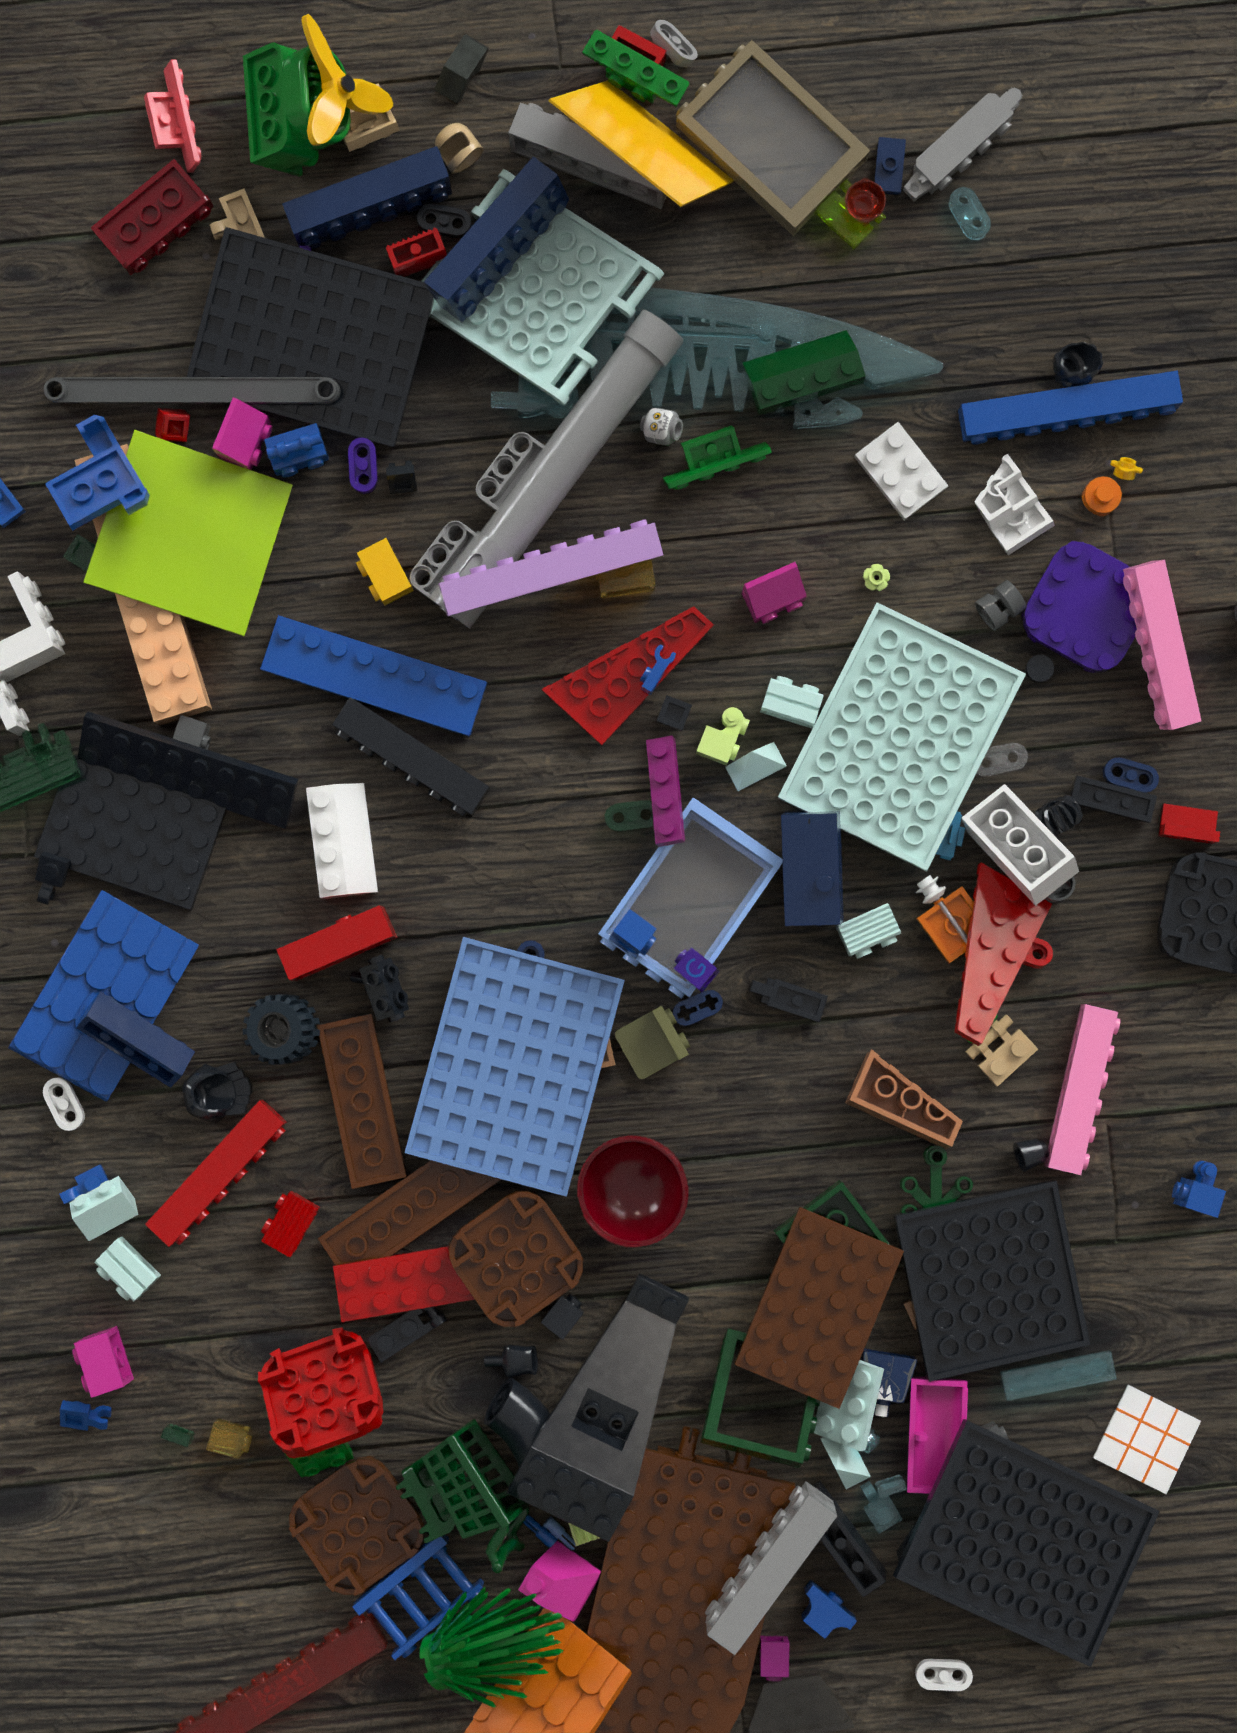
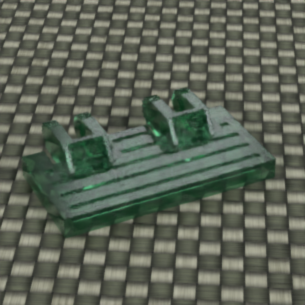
(37, 768)

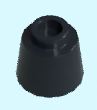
(1030, 1153)

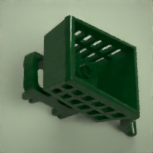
(440, 1479)

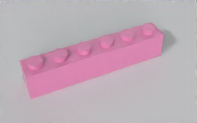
(1161, 645)
(1081, 1089)

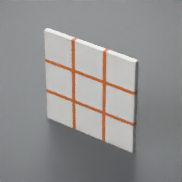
(1146, 1439)

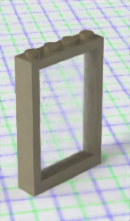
(771, 137)

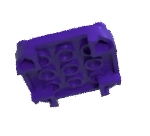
(1082, 608)

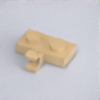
(239, 215)

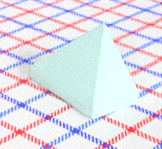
(755, 766)
(846, 1462)

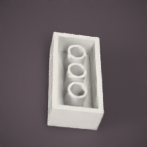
(1020, 844)

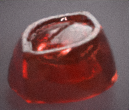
(865, 201)

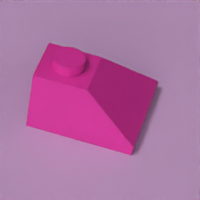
(561, 1581)

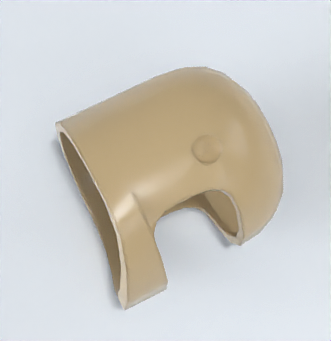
(458, 147)

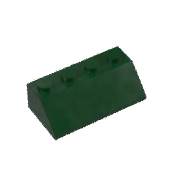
(804, 372)

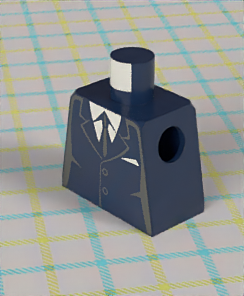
(895, 1378)

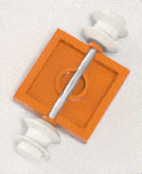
(948, 919)

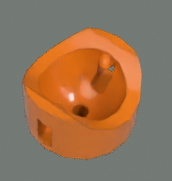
(1102, 496)

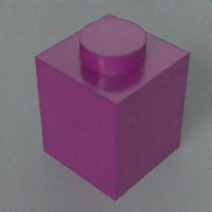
(774, 1657)

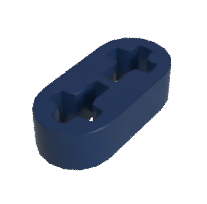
(700, 1013)

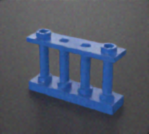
(392, 1584)

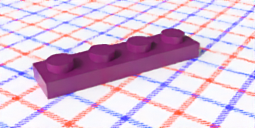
(665, 791)

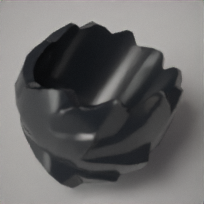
(1077, 364)

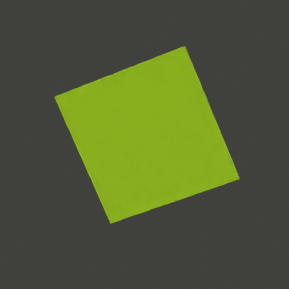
(197, 541)

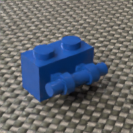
(296, 450)
(1200, 1194)

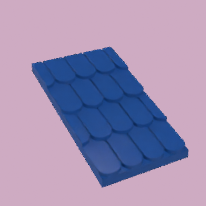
(111, 954)

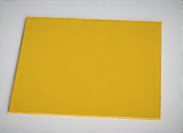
(642, 142)

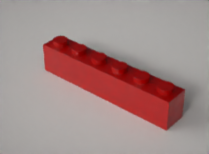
(216, 1173)

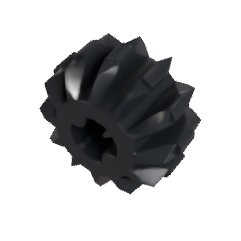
(1060, 814)

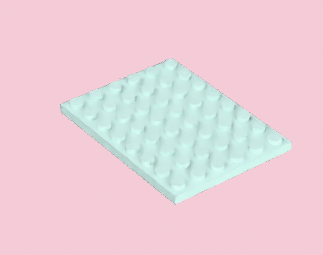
(902, 735)

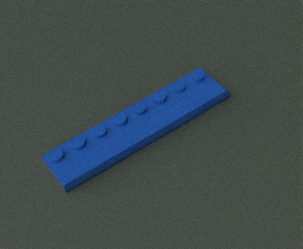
(373, 676)

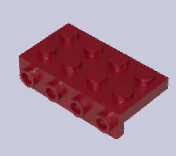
(153, 217)

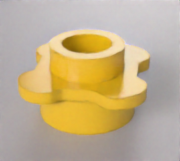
(1125, 468)

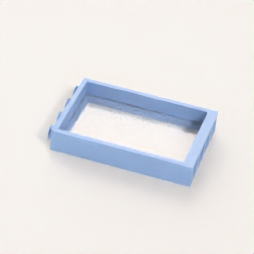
(695, 893)

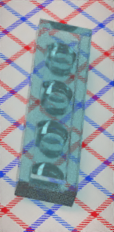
(1058, 1375)

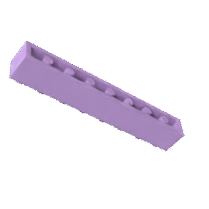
(551, 568)

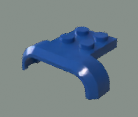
(100, 481)

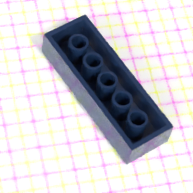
(369, 198)
(497, 240)

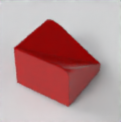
(172, 424)

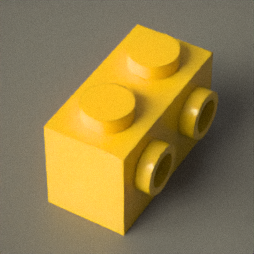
(384, 571)

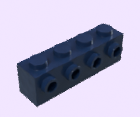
(135, 1039)

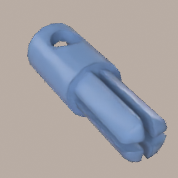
(557, 1530)

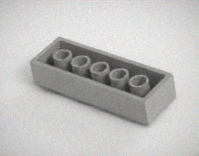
(576, 152)
(769, 1567)

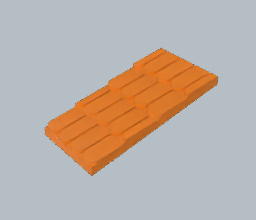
(567, 1699)

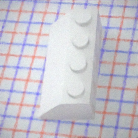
(341, 840)

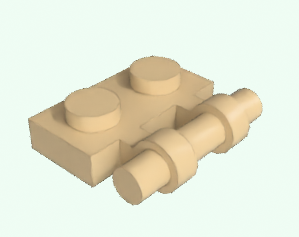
(1007, 1056)

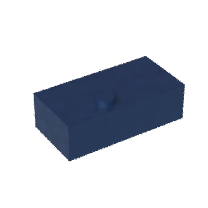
(812, 868)

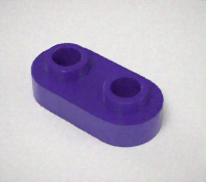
(362, 466)

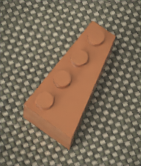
(898, 1101)

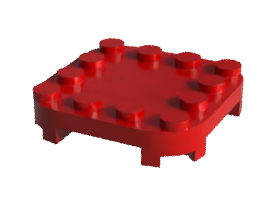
(321, 1394)

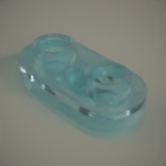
(967, 213)

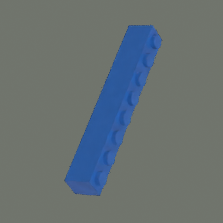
(1070, 407)

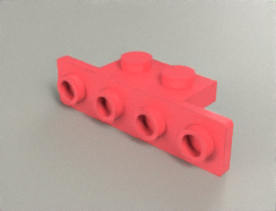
(171, 119)

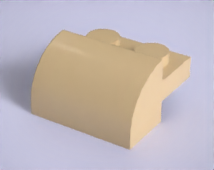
(369, 128)

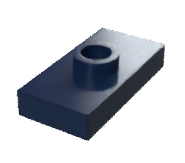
(890, 164)

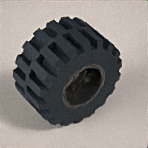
(281, 1029)

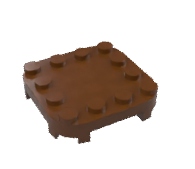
(515, 1258)
(356, 1525)

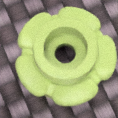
(871, 583)

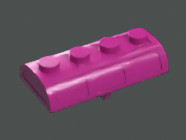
(934, 1421)

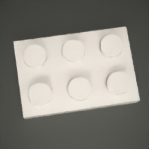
(901, 471)

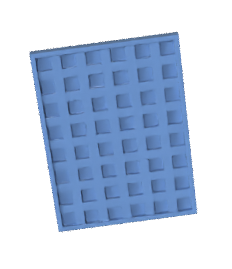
(514, 1066)

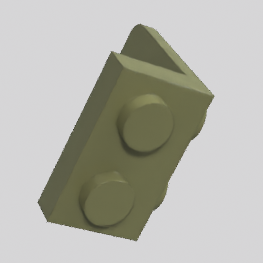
(652, 1042)

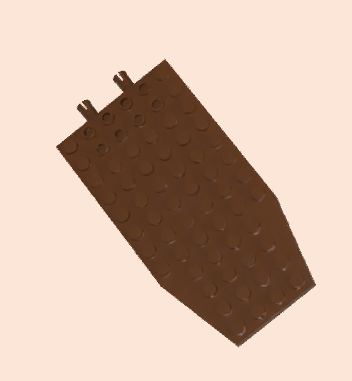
(659, 1575)

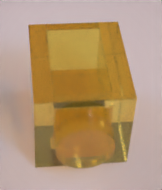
(229, 1438)

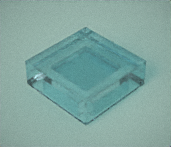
(890, 1486)

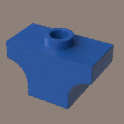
(825, 1610)

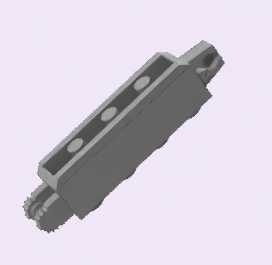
(961, 142)

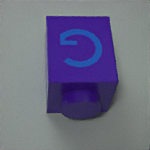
(695, 969)

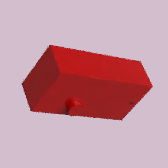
(336, 943)

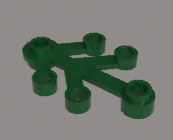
(935, 1183)

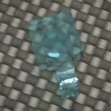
(880, 1510)

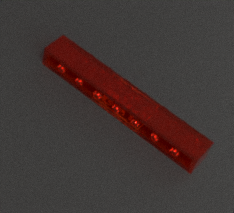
(291, 1679)

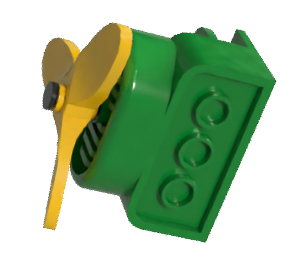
(302, 101)

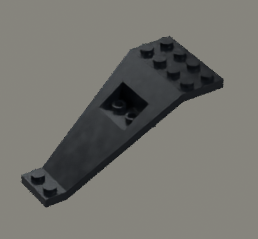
(582, 1461)

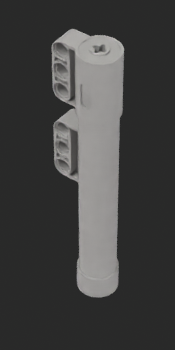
(548, 472)

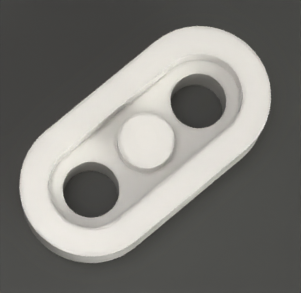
(62, 1105)
(942, 1676)

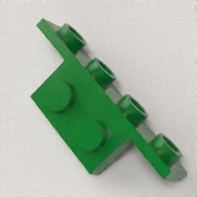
(634, 71)
(713, 454)

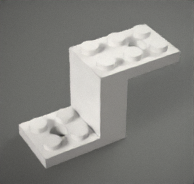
(26, 650)

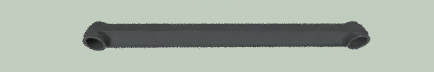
(191, 390)

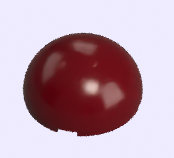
(633, 1191)

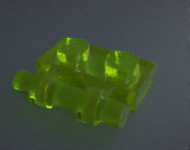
(836, 216)

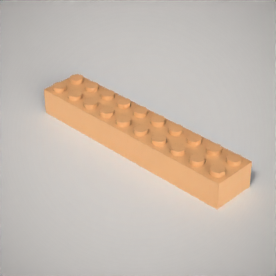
(162, 654)

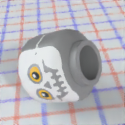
(661, 426)

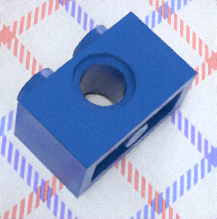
(633, 934)

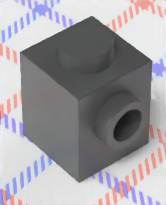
(193, 732)

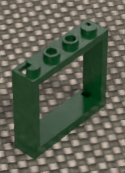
(742, 1446)

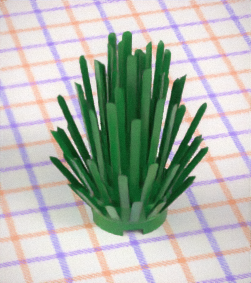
(483, 1648)

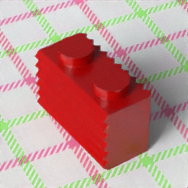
(416, 253)
(290, 1223)

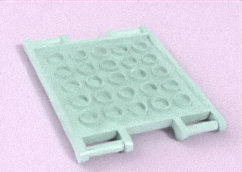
(553, 299)

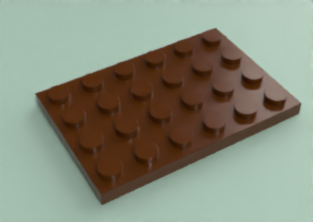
(819, 1307)

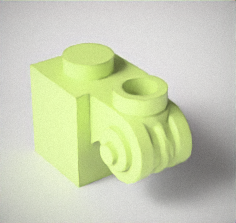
(720, 744)

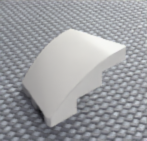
(1012, 508)

